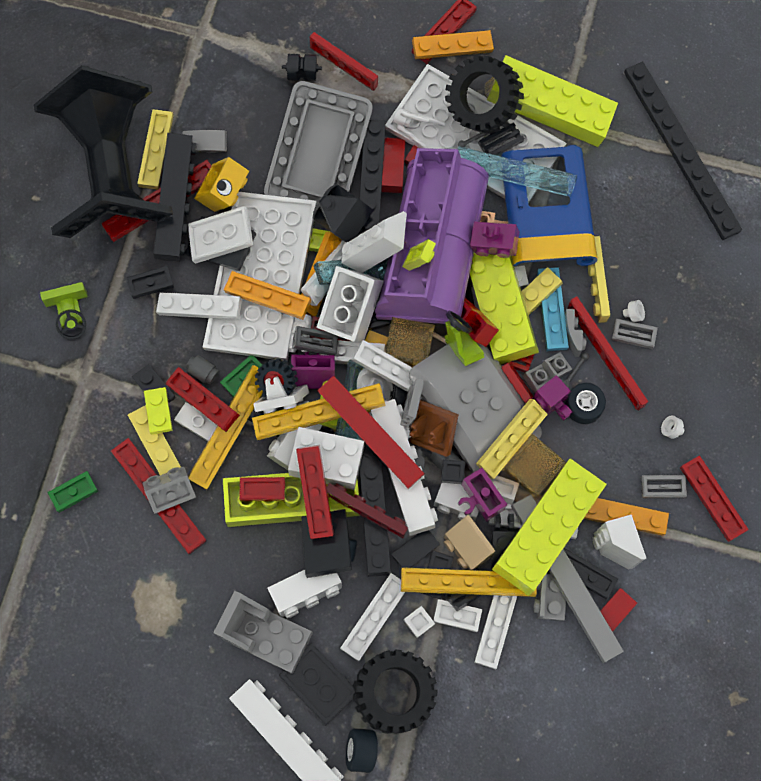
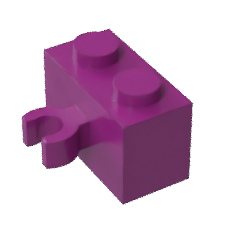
(494, 239)
(313, 369)
(553, 396)
(482, 495)

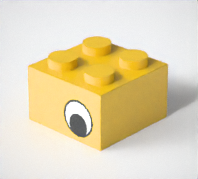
(222, 184)

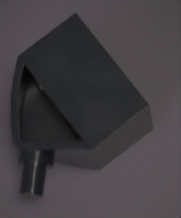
(341, 213)

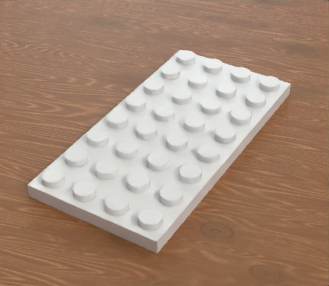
(428, 99)
(278, 258)

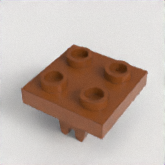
(434, 428)

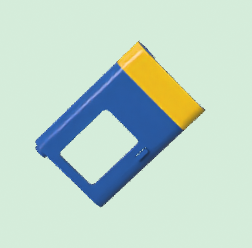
(552, 231)

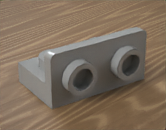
(168, 489)
(550, 600)

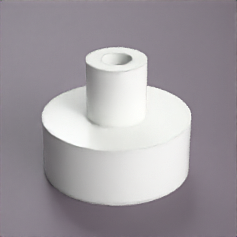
(635, 311)
(672, 427)

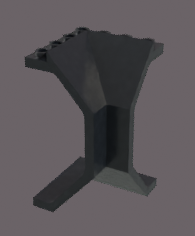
(98, 114)

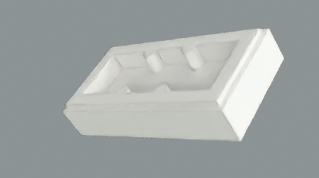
(195, 421)

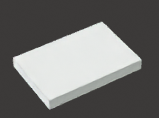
(220, 234)

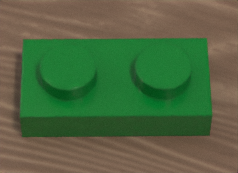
(234, 379)
(72, 491)

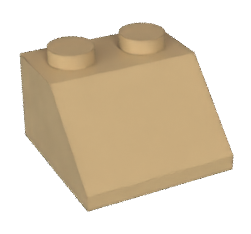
(468, 544)

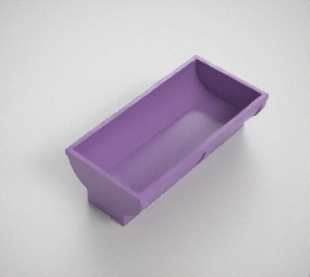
(441, 205)

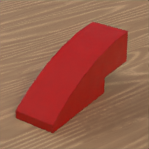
(393, 165)
(482, 327)

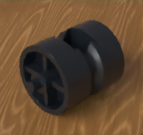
(301, 67)

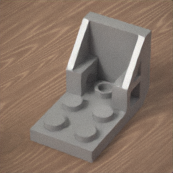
(262, 633)

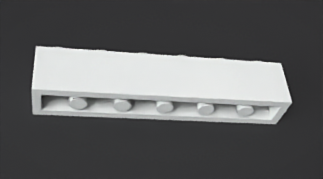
(413, 500)
(281, 735)

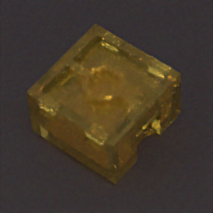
(409, 340)
(534, 465)

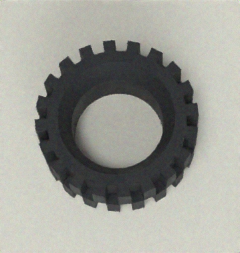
(505, 105)
(366, 698)

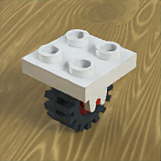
(279, 387)

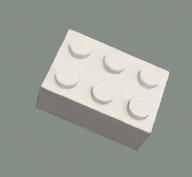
(339, 456)
(302, 591)

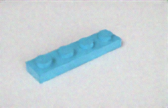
(554, 318)

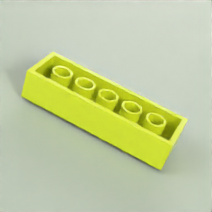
(560, 104)
(504, 306)
(266, 512)
(549, 527)

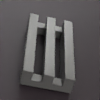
(628, 340)
(412, 402)
(644, 487)

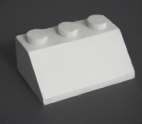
(375, 244)
(349, 304)
(620, 542)

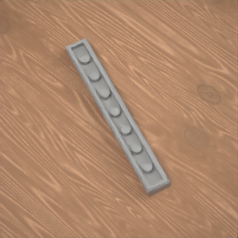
(577, 595)

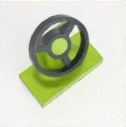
(68, 307)
(459, 340)

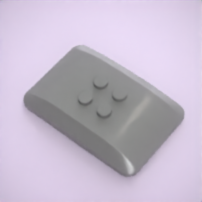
(318, 142)
(476, 393)

